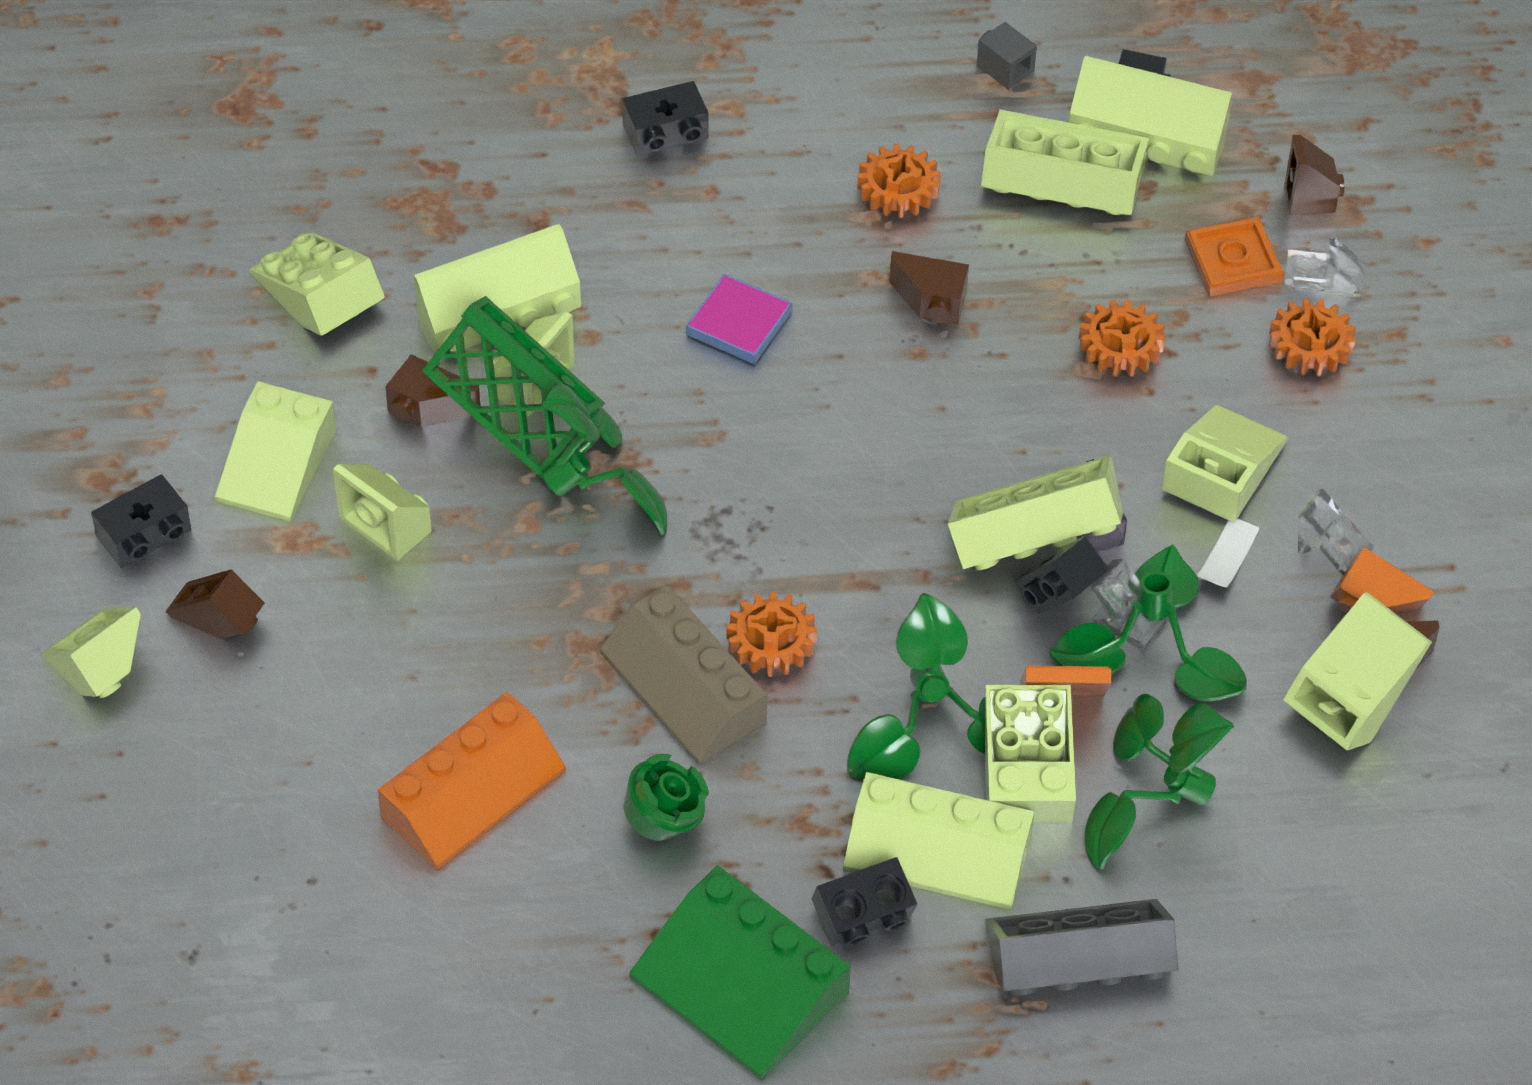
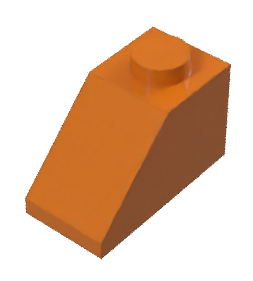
(1382, 581)

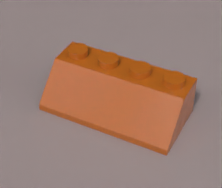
(470, 781)

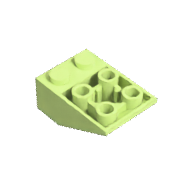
(319, 282)
(1221, 461)
(1358, 673)
(1030, 750)

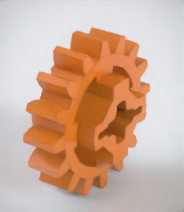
(898, 180)
(1312, 336)
(1121, 337)
(771, 633)

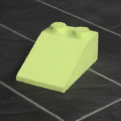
(276, 451)

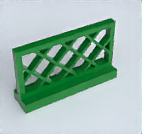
(526, 357)

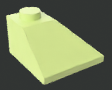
(97, 651)

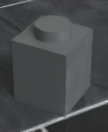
(1006, 55)

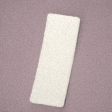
(1229, 552)

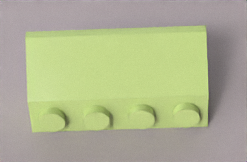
(1179, 117)
(1064, 162)
(522, 277)
(1036, 514)
(941, 839)

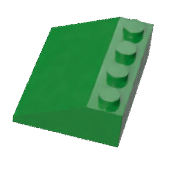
(741, 972)

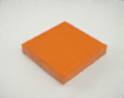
(1234, 256)
(1083, 679)

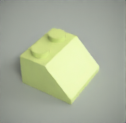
(554, 335)
(381, 508)

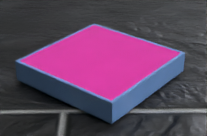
(739, 318)

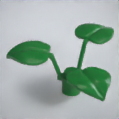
(573, 466)
(1164, 585)
(924, 641)
(1192, 738)

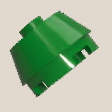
(664, 798)

